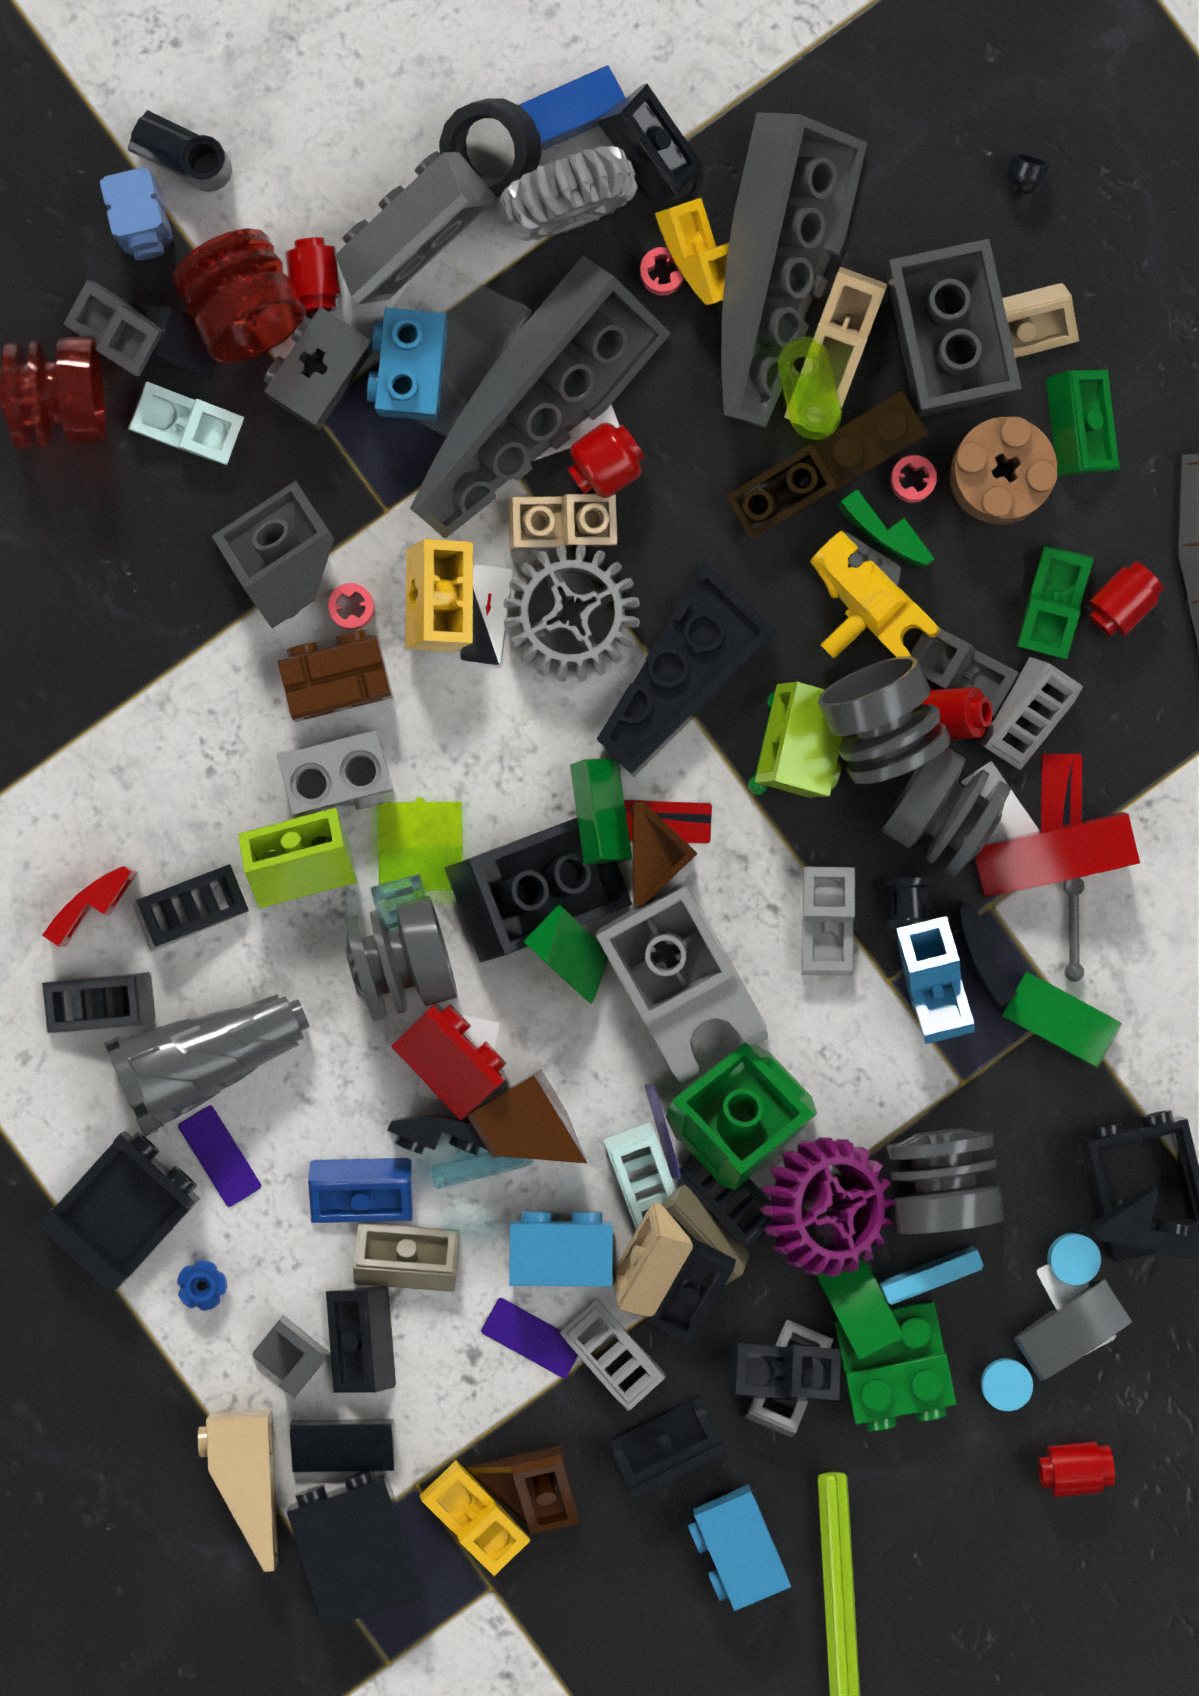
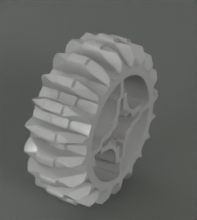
(568, 193)
(551, 574)

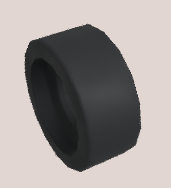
(514, 118)

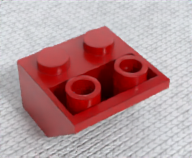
(450, 1059)

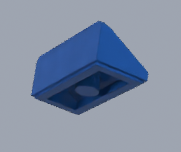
(574, 106)
(360, 1190)

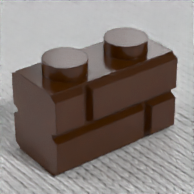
(334, 677)

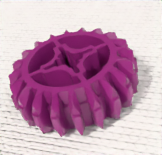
(806, 1191)

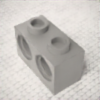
(334, 761)

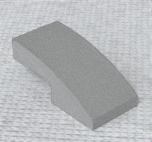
(828, 920)

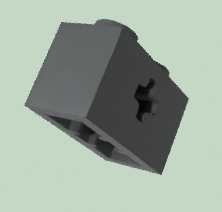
(343, 356)

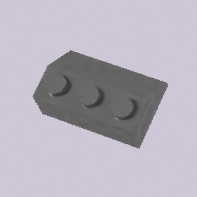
(412, 227)
(952, 327)

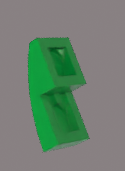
(898, 541)
(1055, 601)
(1062, 1019)
(861, 1310)

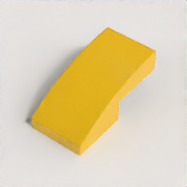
(694, 248)
(475, 1517)

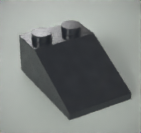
(522, 882)

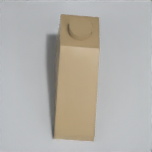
(244, 1471)

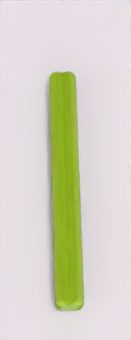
(838, 1584)

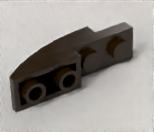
(827, 465)

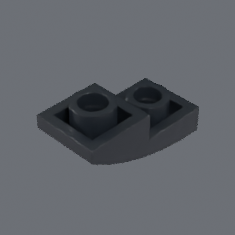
(426, 1130)

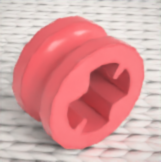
(648, 265)
(915, 463)
(350, 590)

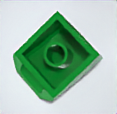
(740, 1114)

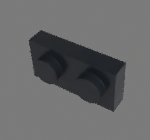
(693, 1292)

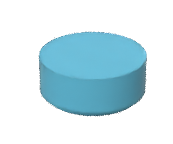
(1074, 1259)
(1006, 1384)

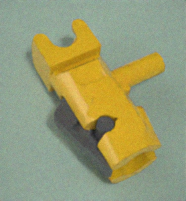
(871, 591)

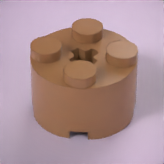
(1013, 443)

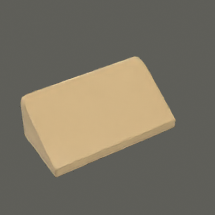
(1041, 319)
(650, 1262)

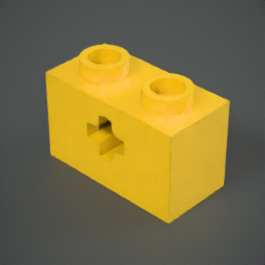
(439, 595)

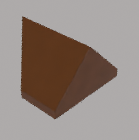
(656, 853)
(528, 1123)
(532, 1487)

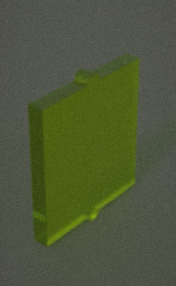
(419, 840)

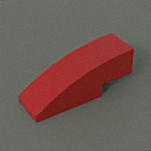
(1057, 854)

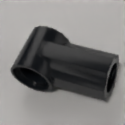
(178, 151)

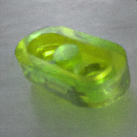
(810, 389)

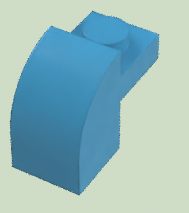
(934, 980)

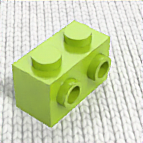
(798, 746)
(297, 858)

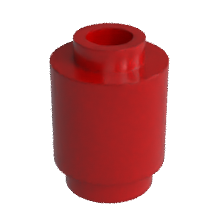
(314, 273)
(1125, 600)
(962, 711)
(1076, 1469)

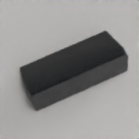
(651, 143)
(361, 1340)
(342, 1445)

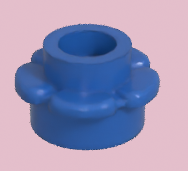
(215, 1285)

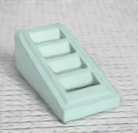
(631, 1141)

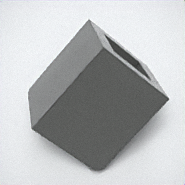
(290, 1355)

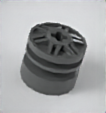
(884, 720)
(947, 811)
(400, 958)
(945, 1182)

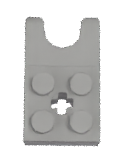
(681, 993)

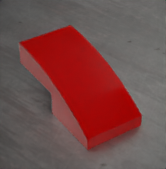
(101, 895)

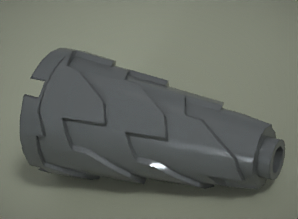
(194, 1059)

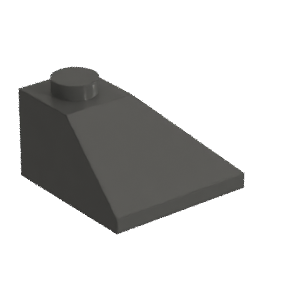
(278, 553)

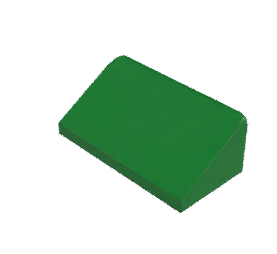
(1082, 422)
(600, 811)
(570, 952)

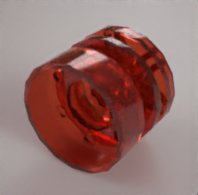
(238, 295)
(53, 392)

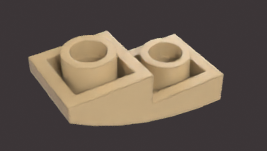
(562, 521)

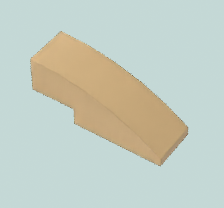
(845, 329)

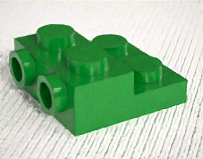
(902, 1376)

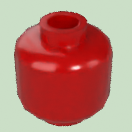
(605, 460)

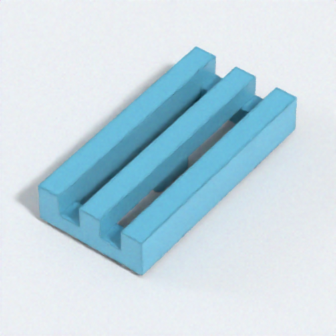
(931, 1275)

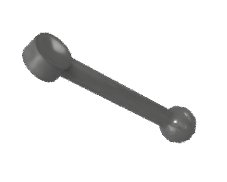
(1074, 971)

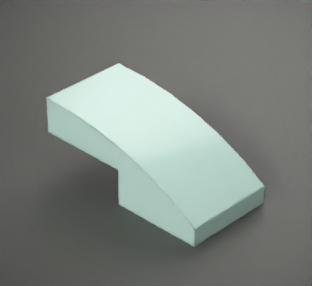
(185, 423)

